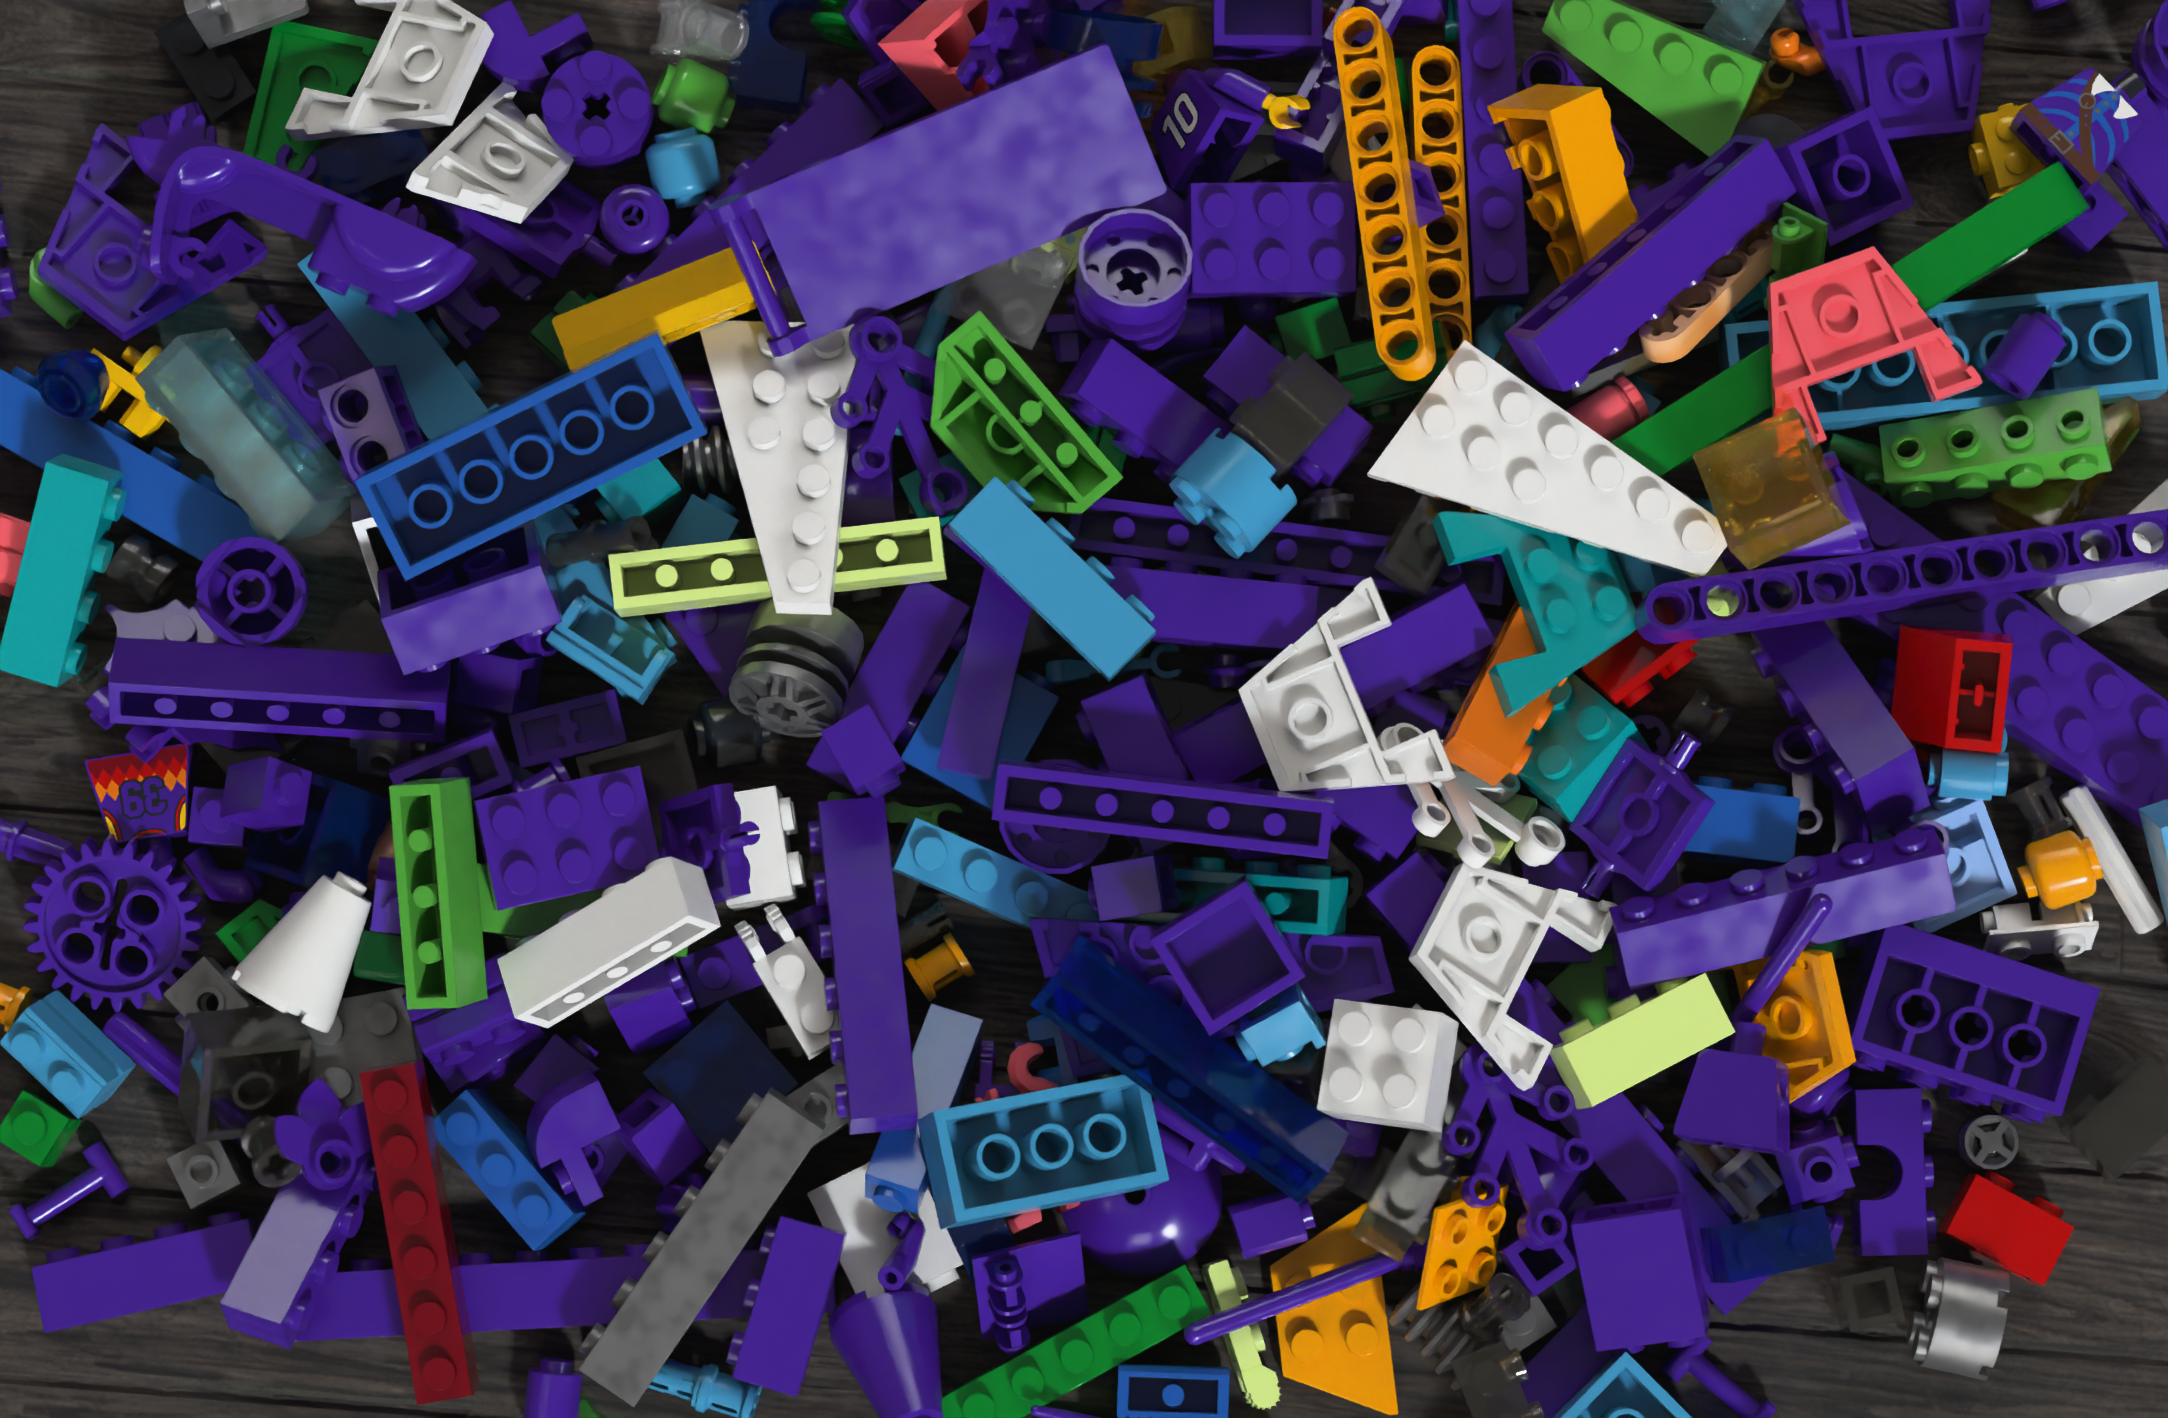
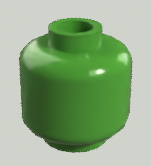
(693, 97)

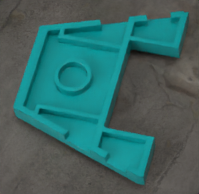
(1566, 592)

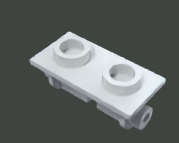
(2060, 930)

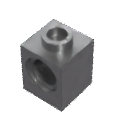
(208, 1172)

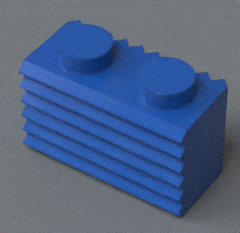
(1172, 1391)

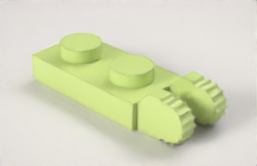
(1226, 1290)

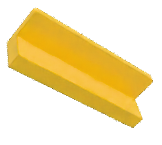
(672, 302)

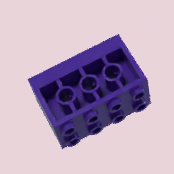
(1996, 1003)

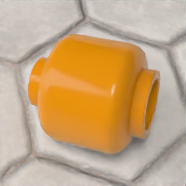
(2060, 869)

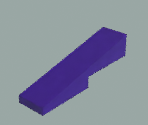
(1324, 122)
(985, 681)

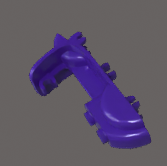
(356, 246)

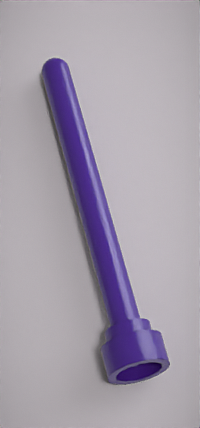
(1774, 970)
(1303, 1293)

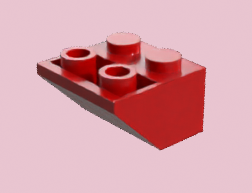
(1625, 669)
(1952, 687)

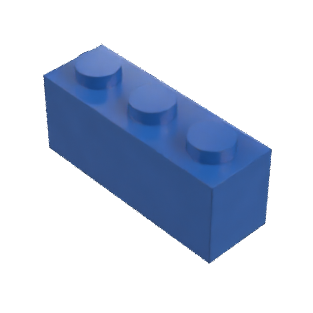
(501, 1165)

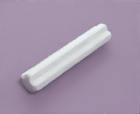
(2113, 859)

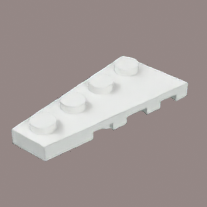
(2091, 602)

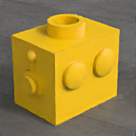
(1999, 153)

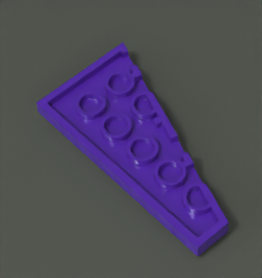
(1334, 967)

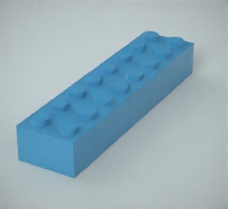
(2108, 332)

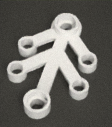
(1535, 841)

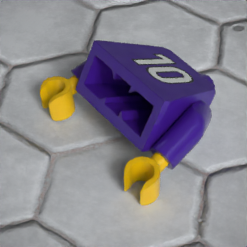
(1212, 122)

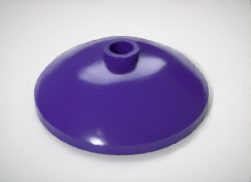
(1159, 1231)

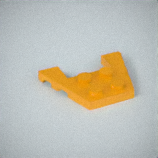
(1803, 1019)

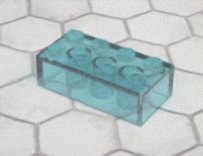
(247, 435)

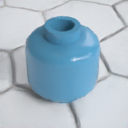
(683, 166)

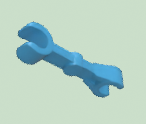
(1072, 671)

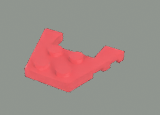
(1847, 319)

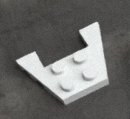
(411, 79)
(1314, 717)
(1482, 947)

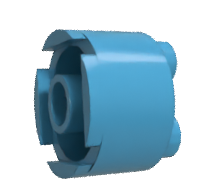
(1231, 491)

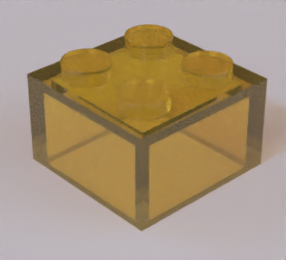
(1771, 488)

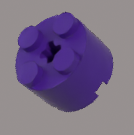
(603, 82)

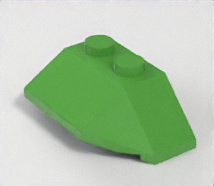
(1011, 425)

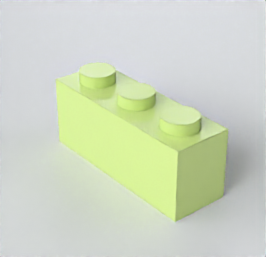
(1639, 1039)

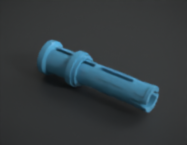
(707, 1388)

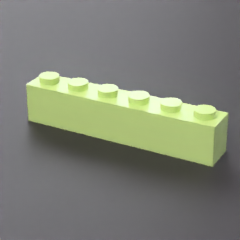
(735, 573)

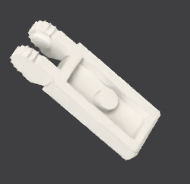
(792, 983)

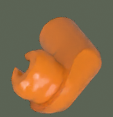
(1794, 54)

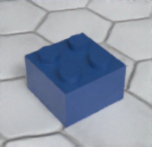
(1745, 826)

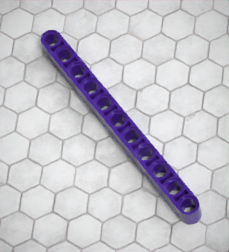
(1905, 581)

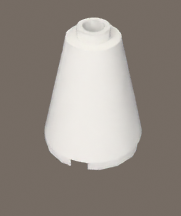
(309, 952)

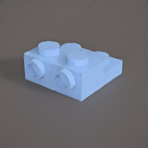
(1974, 859)

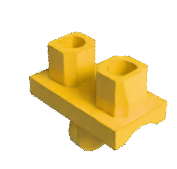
(139, 416)

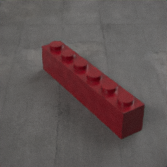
(419, 1231)

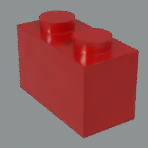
(2005, 1227)

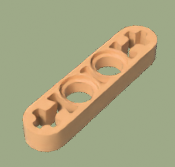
(1682, 327)

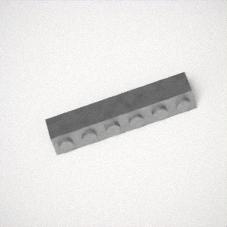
(701, 1246)

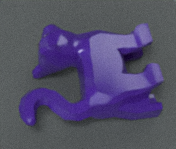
(461, 310)

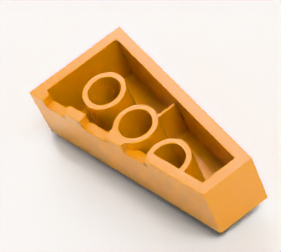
(1572, 168)

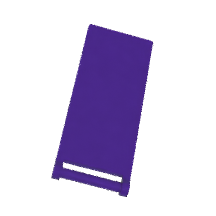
(945, 196)

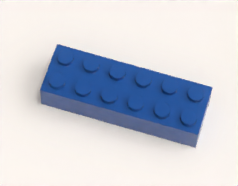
(531, 454)

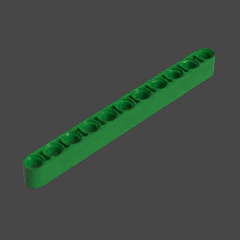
(1929, 272)

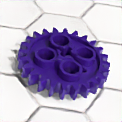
(67, 910)

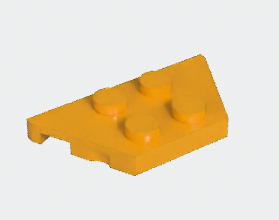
(1342, 1337)

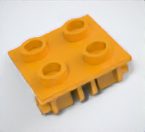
(1461, 1247)

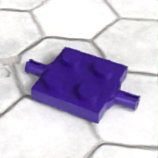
(552, 232)
(310, 359)
(1641, 815)
(708, 833)

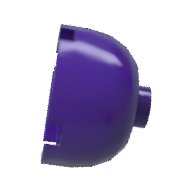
(253, 606)

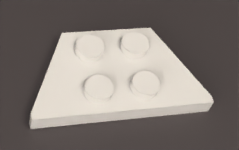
(494, 161)

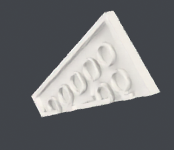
(787, 452)
(1523, 458)

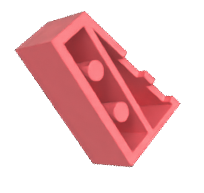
(933, 45)

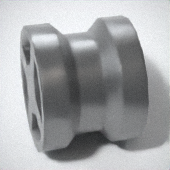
(1997, 1146)

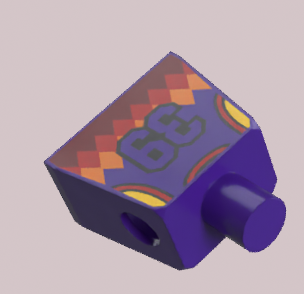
(147, 798)

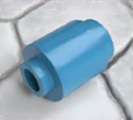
(1968, 773)

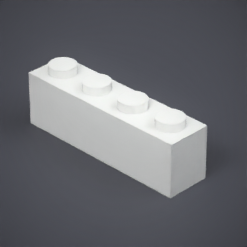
(608, 941)

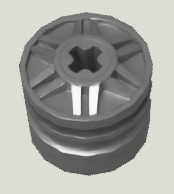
(796, 669)

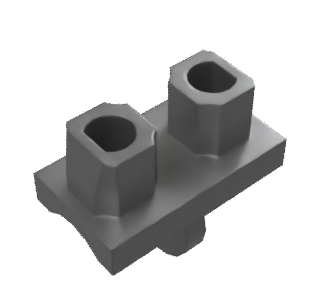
(1736, 1173)

